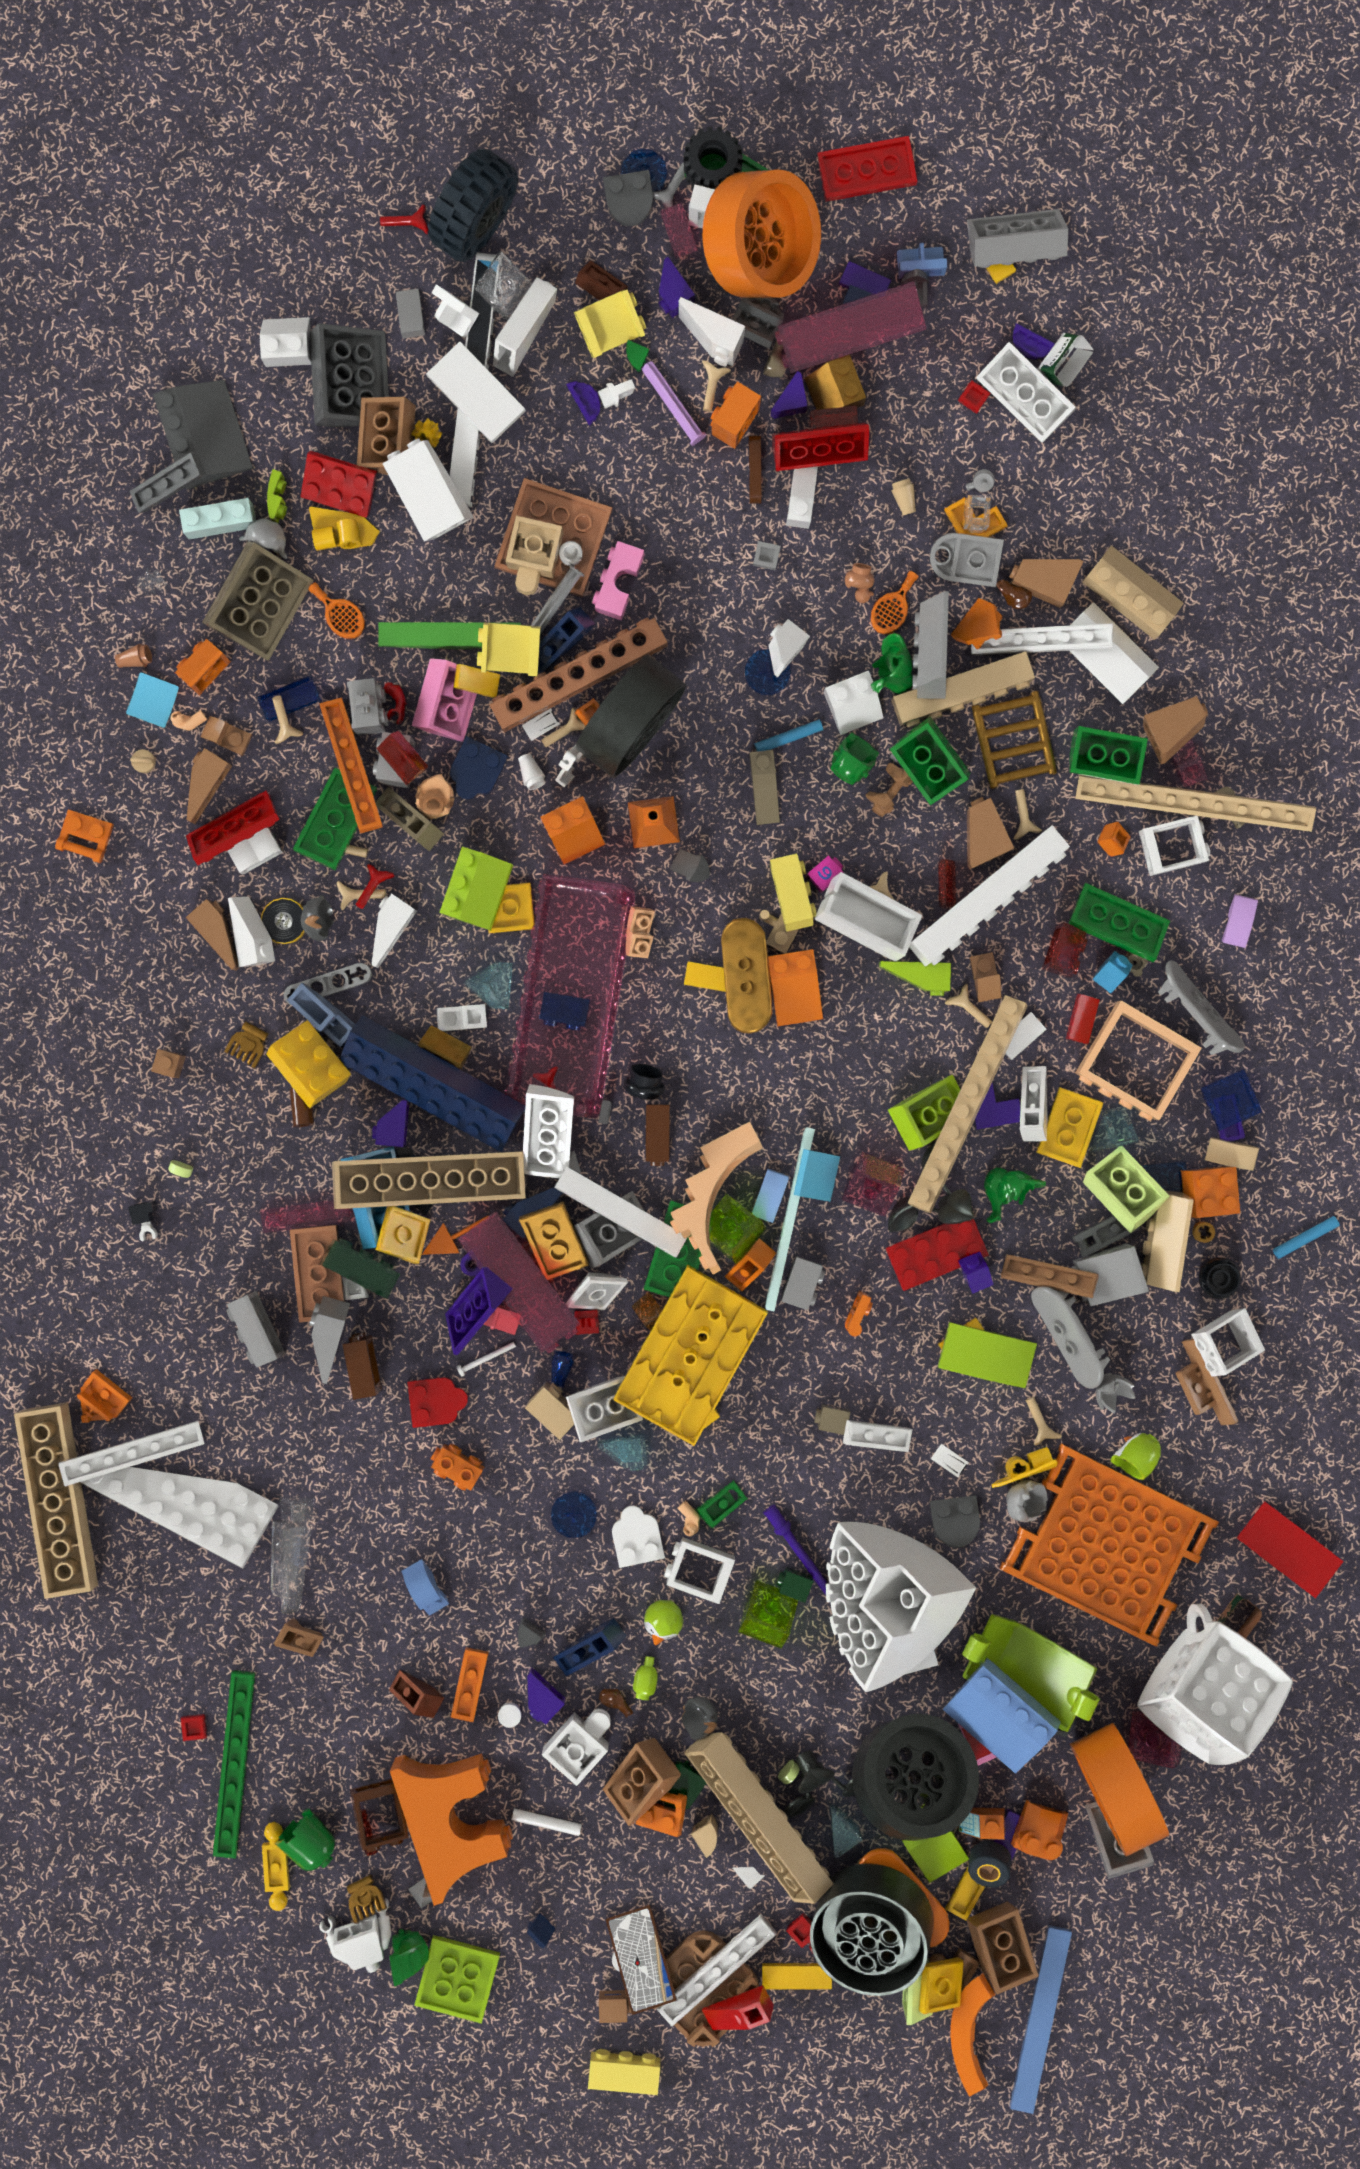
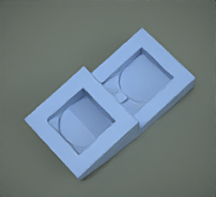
(770, 1195)

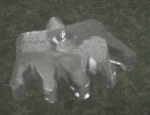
(149, 581)

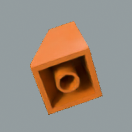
(573, 830)

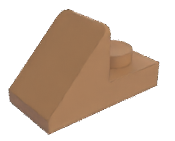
(226, 735)
(985, 977)
(298, 1639)

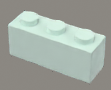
(217, 518)

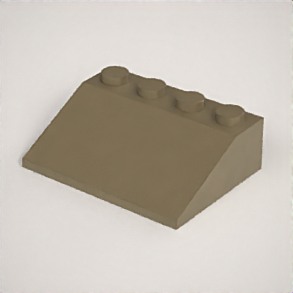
(257, 600)

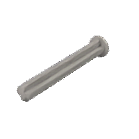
(557, 597)

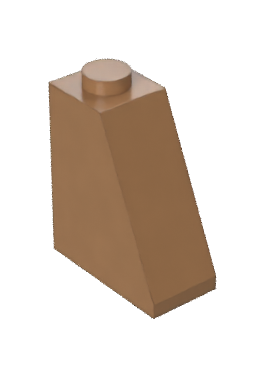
(1047, 578)
(1174, 726)
(985, 833)

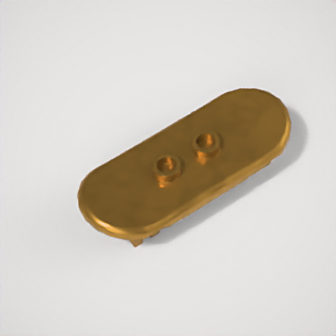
(746, 975)

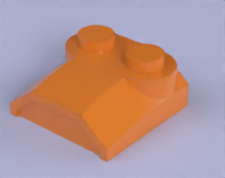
(1040, 1831)

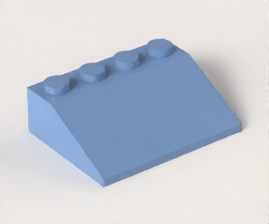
(1002, 1716)

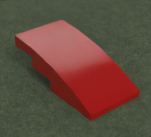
(1290, 1549)

